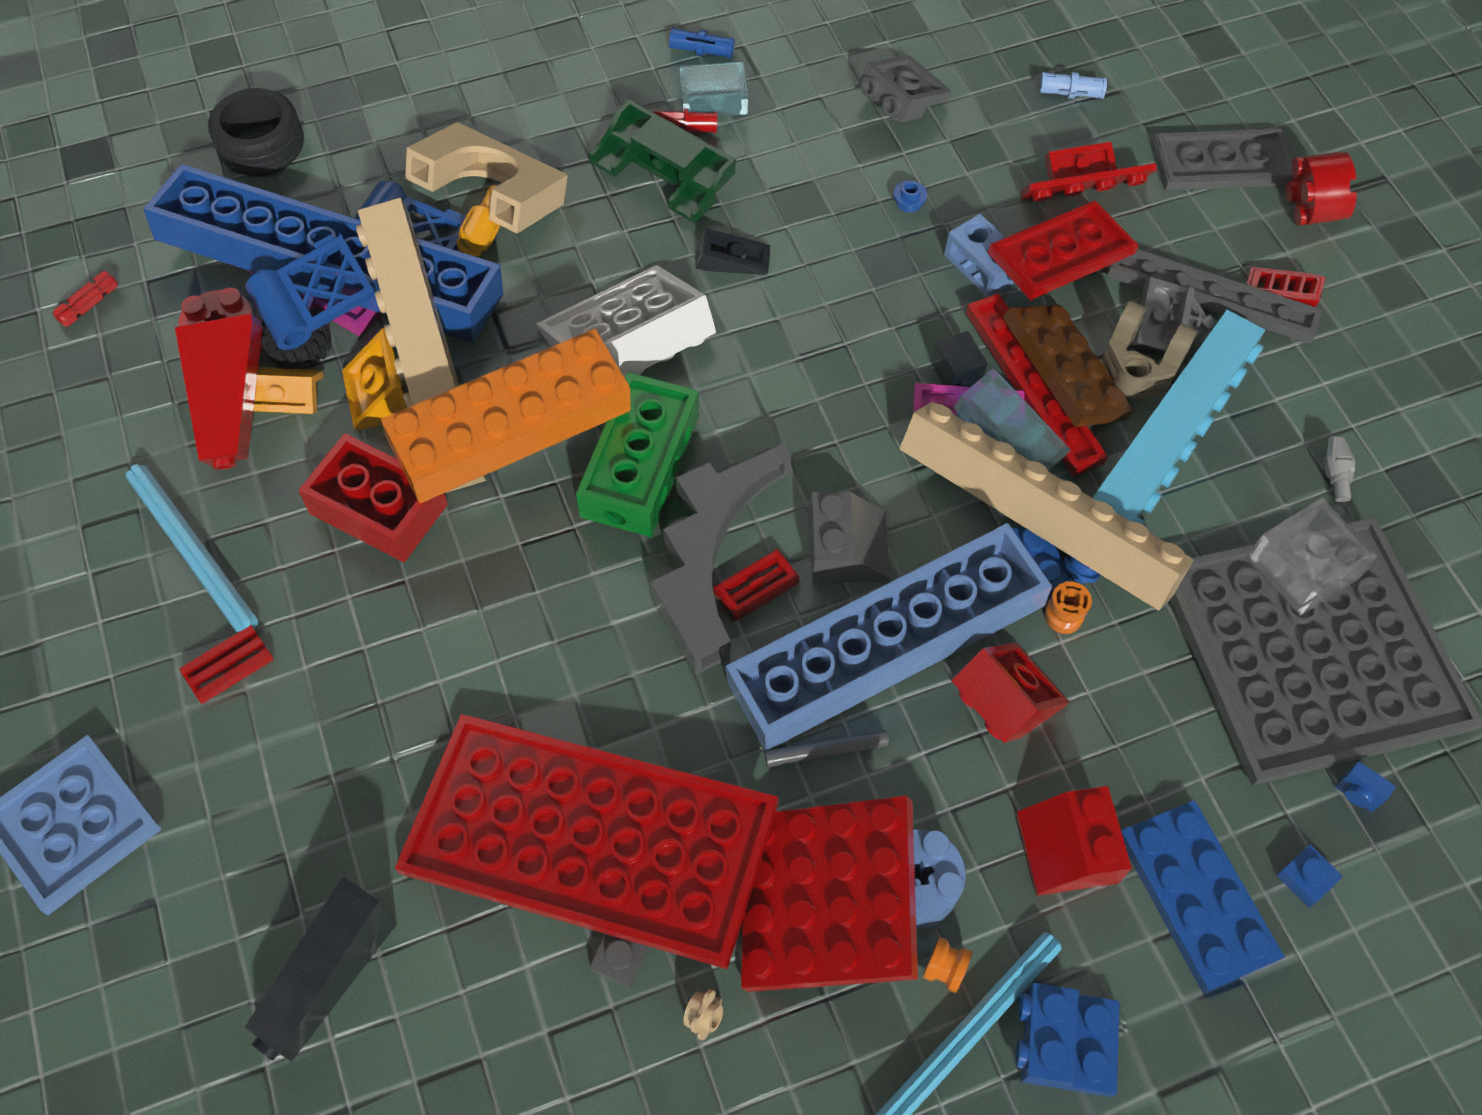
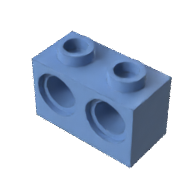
(968, 251)

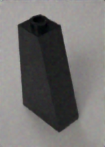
(320, 970)

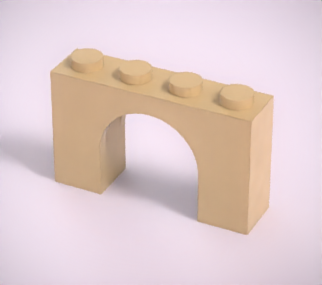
(527, 187)

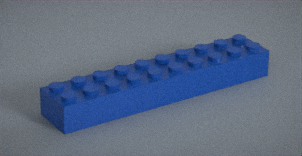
(271, 230)

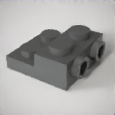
(902, 87)

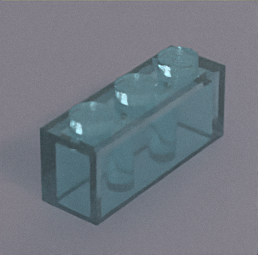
(1009, 419)

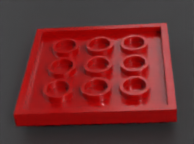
(833, 898)

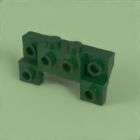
(668, 153)

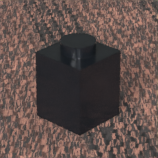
(958, 360)

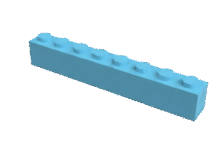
(1181, 417)

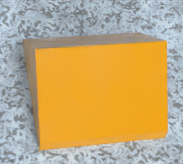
(373, 383)

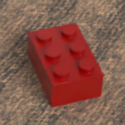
(369, 498)

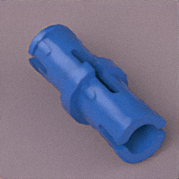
(701, 43)

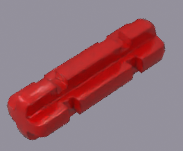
(85, 298)

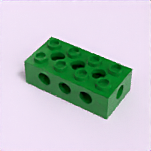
(639, 456)

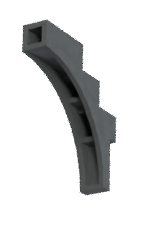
(712, 503)

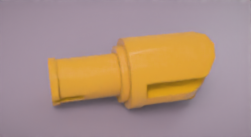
(477, 230)

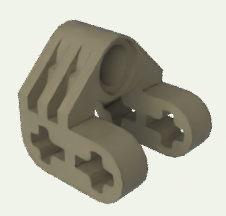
(1135, 373)

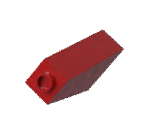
(220, 385)

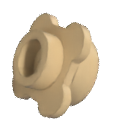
(703, 1013)

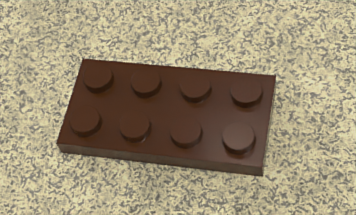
(1068, 365)

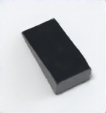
(731, 254)

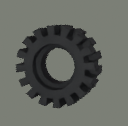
(301, 355)

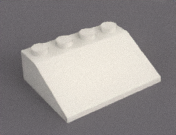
(638, 319)

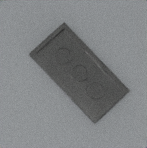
(1223, 159)

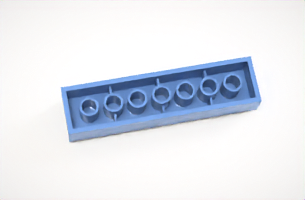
(887, 636)

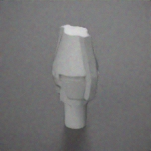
(1340, 467)

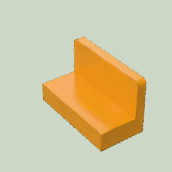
(286, 390)

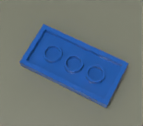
(1200, 897)

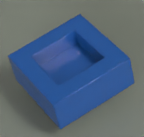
(1365, 787)
(1309, 876)

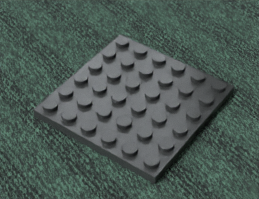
(1326, 684)

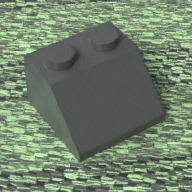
(847, 539)

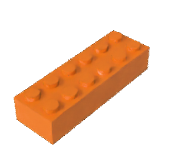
(507, 415)

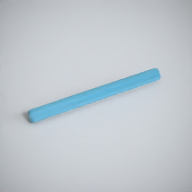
(191, 548)
(972, 1027)

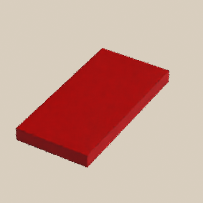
(1062, 249)

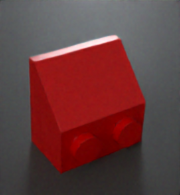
(1008, 691)
(1073, 841)

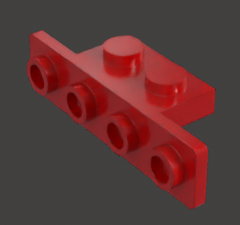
(1084, 168)

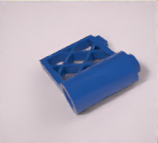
(435, 218)
(280, 299)

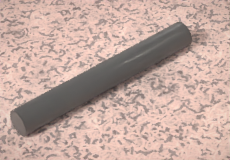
(826, 748)

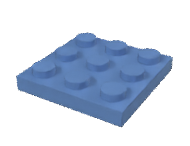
(70, 824)

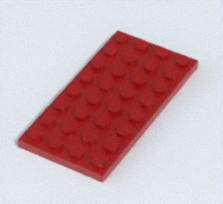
(591, 839)

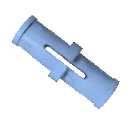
(1073, 85)

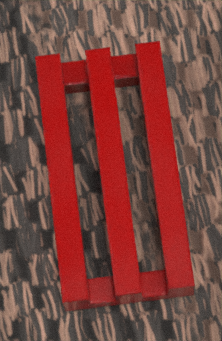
(730, 602)
(222, 659)

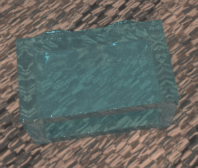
(714, 88)

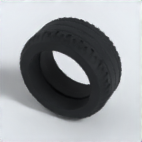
(249, 109)

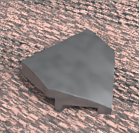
(1166, 309)

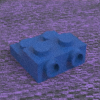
(1068, 1040)

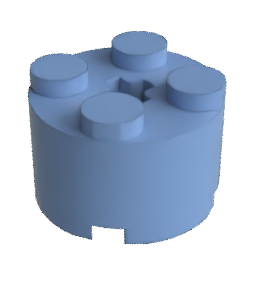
(944, 874)

